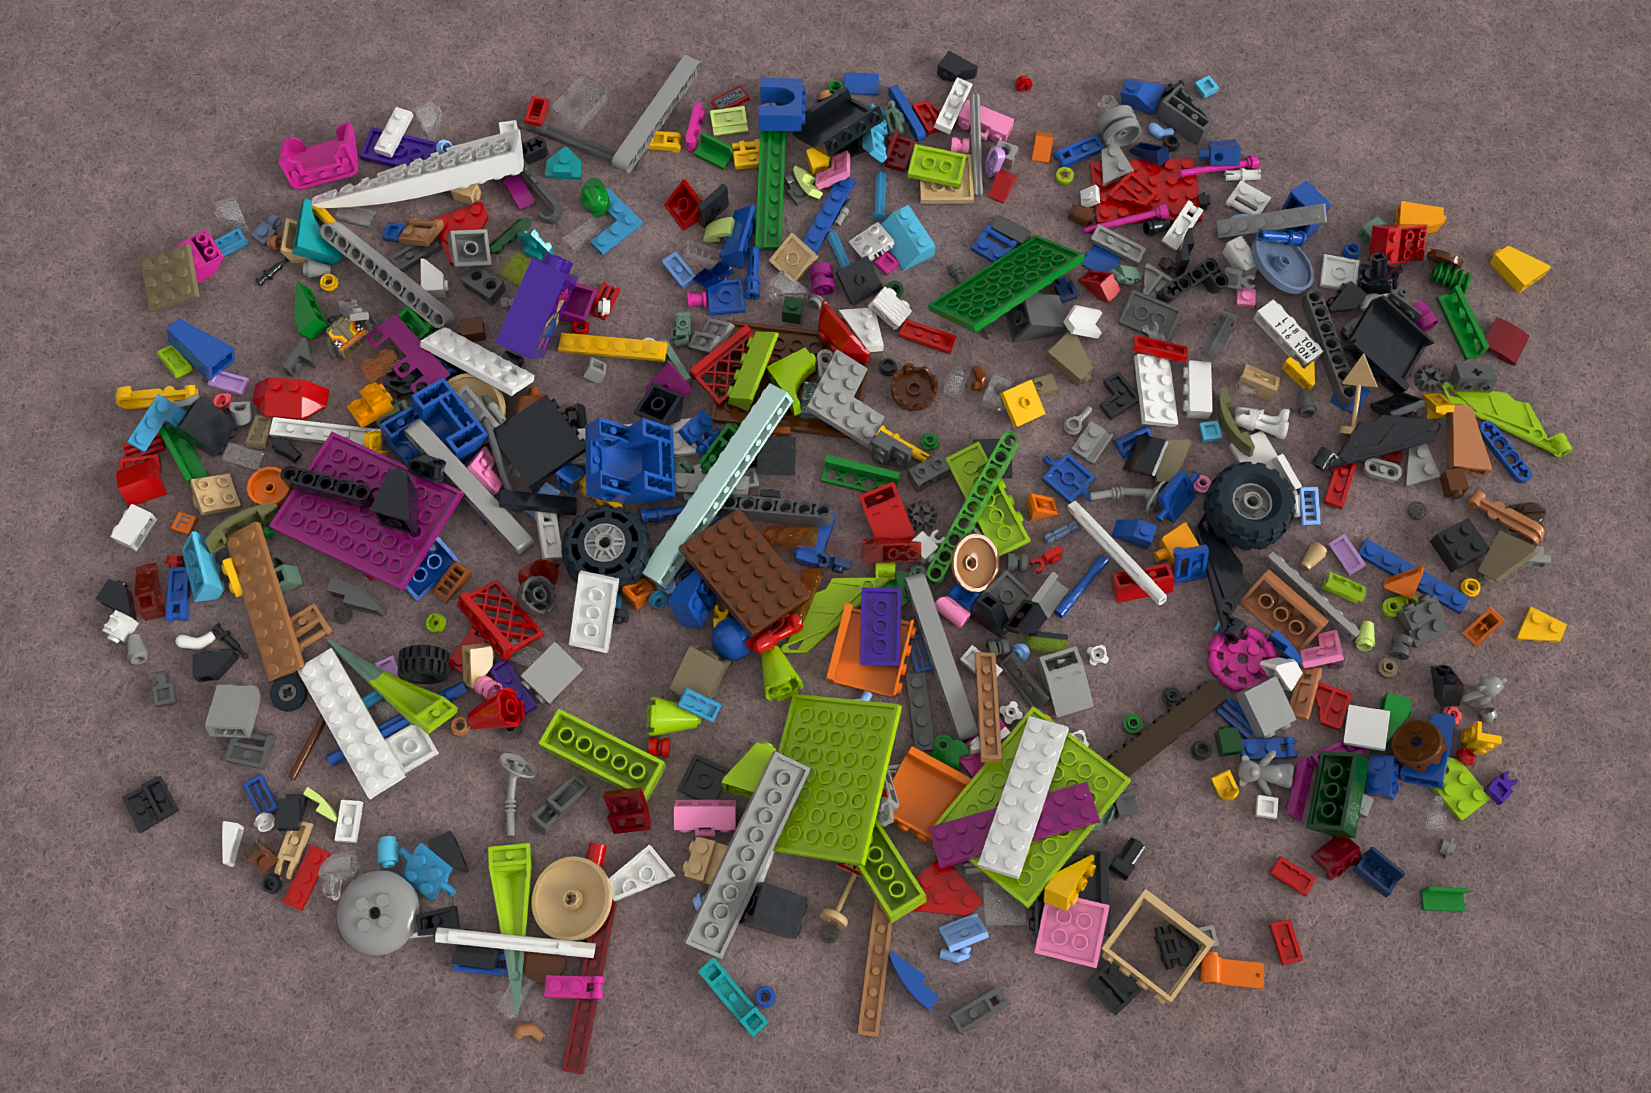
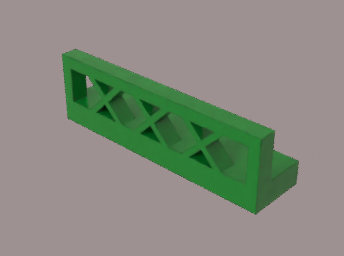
(1462, 323)
(183, 454)
(857, 469)

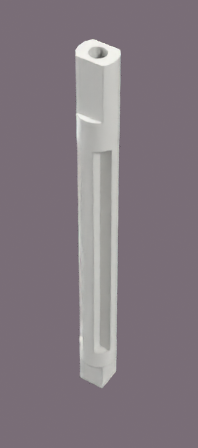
(1117, 553)
(514, 942)

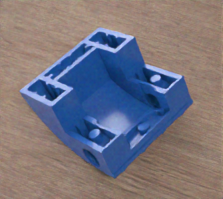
(445, 416)
(629, 461)

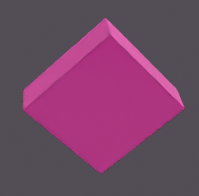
(886, 263)

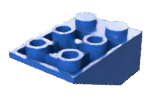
(692, 601)

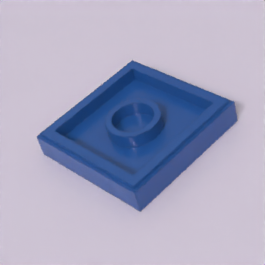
(726, 297)

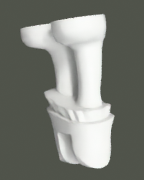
(1255, 419)

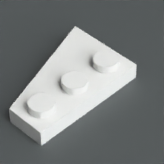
(864, 326)
(640, 874)

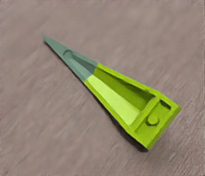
(413, 702)
(511, 880)

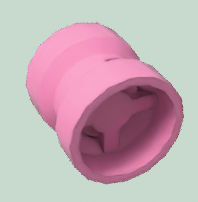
(959, 145)
(486, 686)

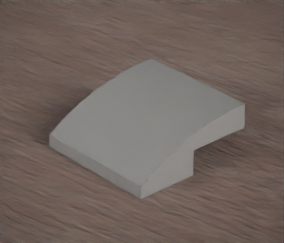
(713, 335)

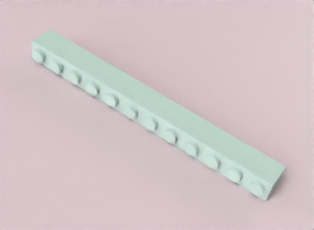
(718, 483)

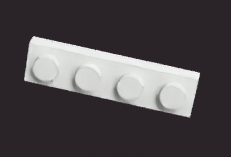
(953, 105)

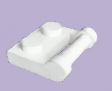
(1249, 196)

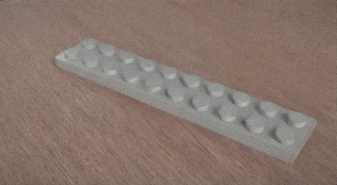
(747, 855)

